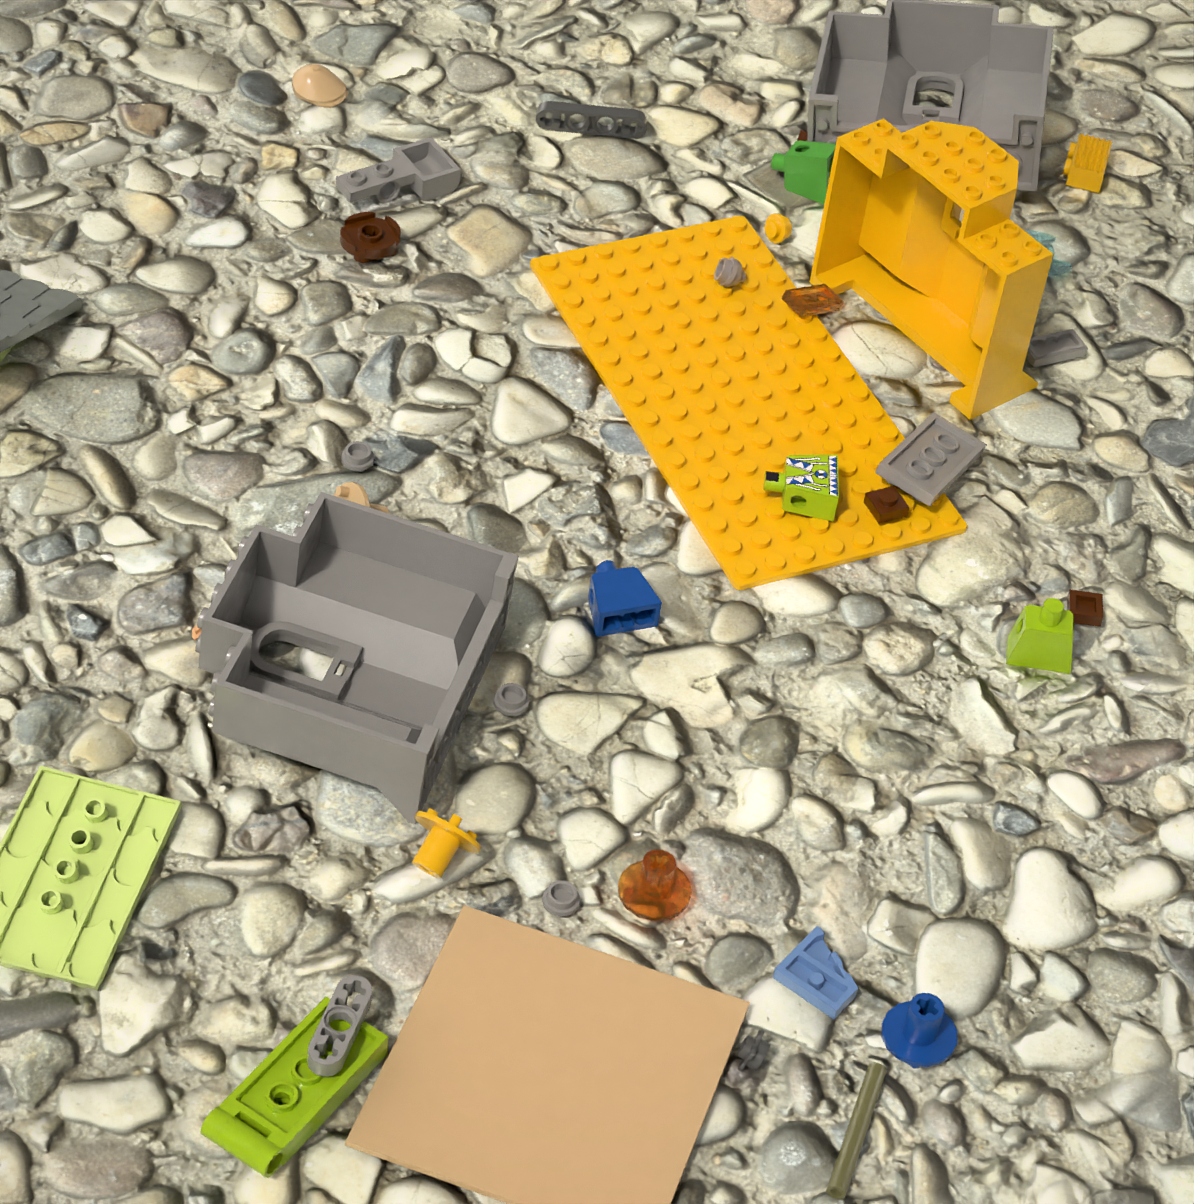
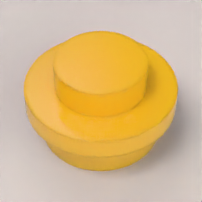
(777, 228)

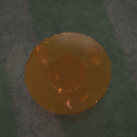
(655, 887)

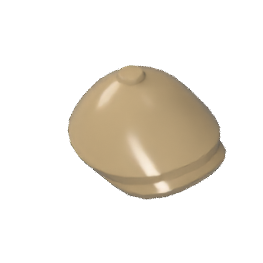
(318, 86)

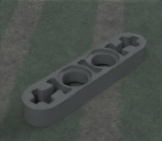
(592, 114)

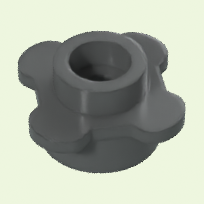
(753, 1051)

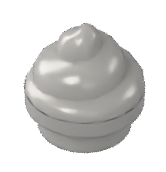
(729, 272)

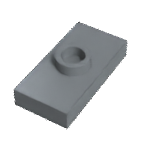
(1055, 348)

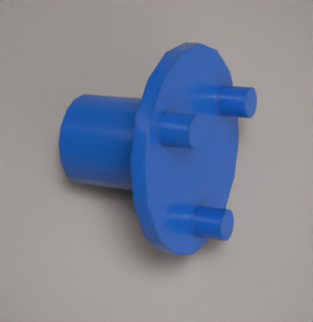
(919, 1031)

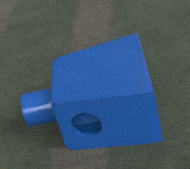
(621, 600)

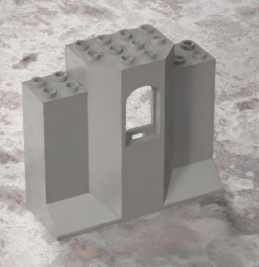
(879, 61)
(389, 601)

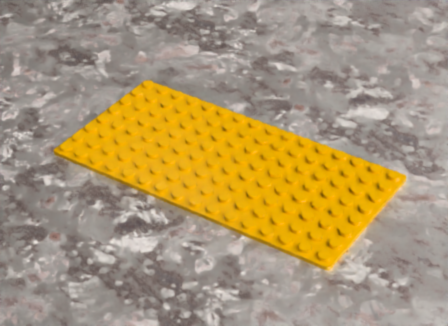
(732, 388)

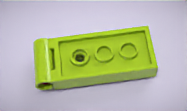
(285, 1100)

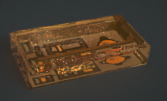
(812, 300)

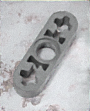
(341, 1040)

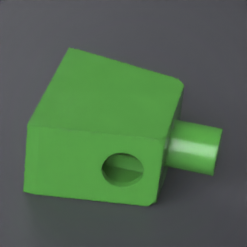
(806, 168)

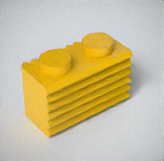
(1087, 162)

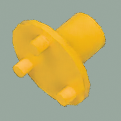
(441, 842)

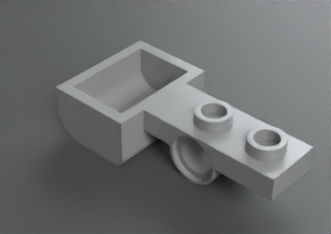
(417, 164)

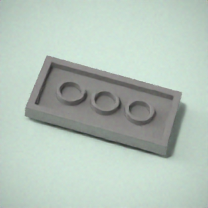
(930, 459)

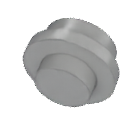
(357, 456)
(511, 699)
(561, 898)

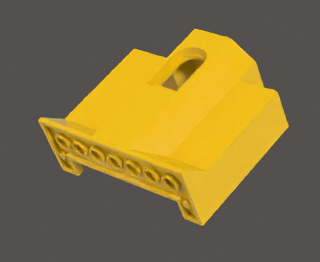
(947, 284)

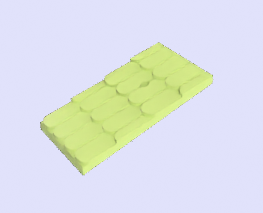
(70, 901)

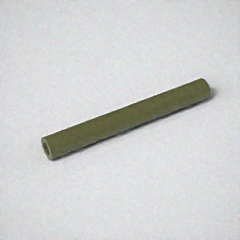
(856, 1131)

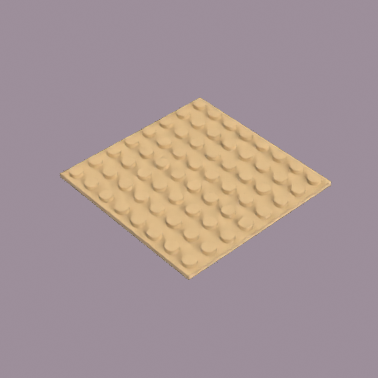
(549, 1071)

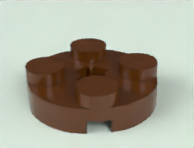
(381, 243)

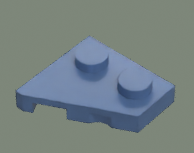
(817, 975)

